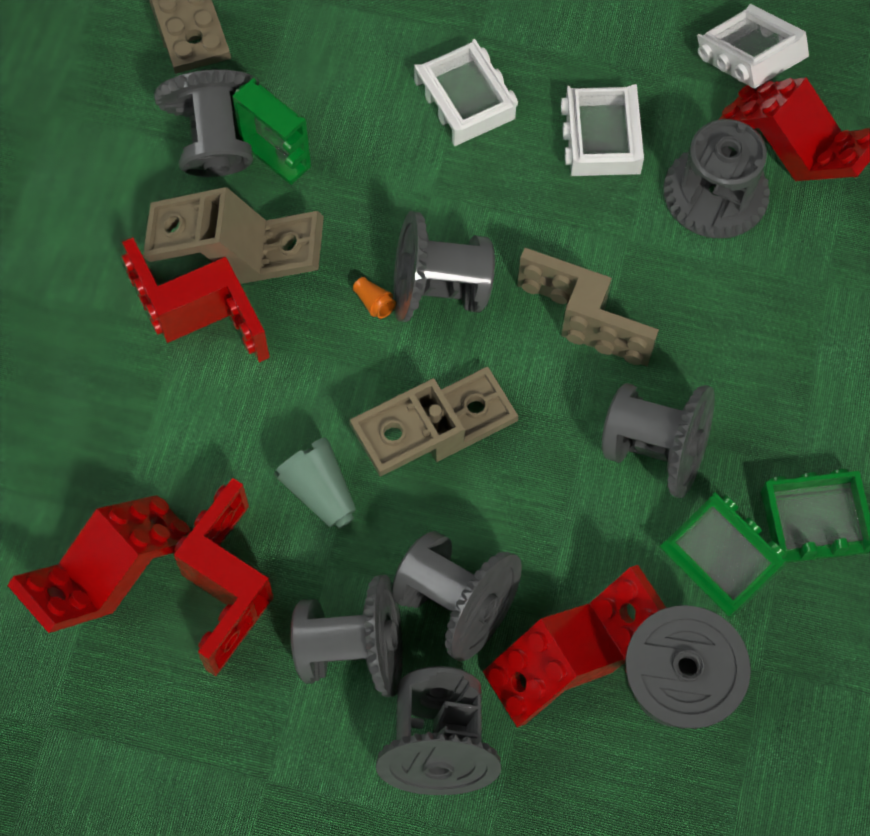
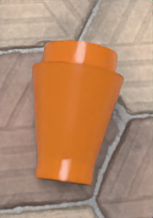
(376, 299)

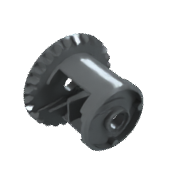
(209, 104)
(738, 179)
(440, 269)
(660, 433)
(475, 600)
(366, 636)
(687, 667)
(453, 755)

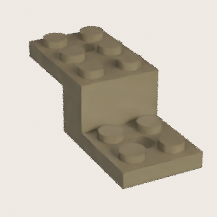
(187, 21)
(585, 314)
(433, 420)

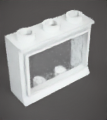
(753, 46)
(467, 92)
(602, 131)

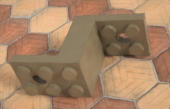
(225, 226)

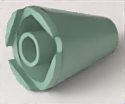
(318, 483)

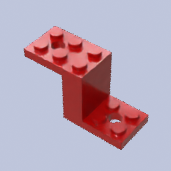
(801, 130)
(195, 300)
(100, 563)
(223, 575)
(572, 647)

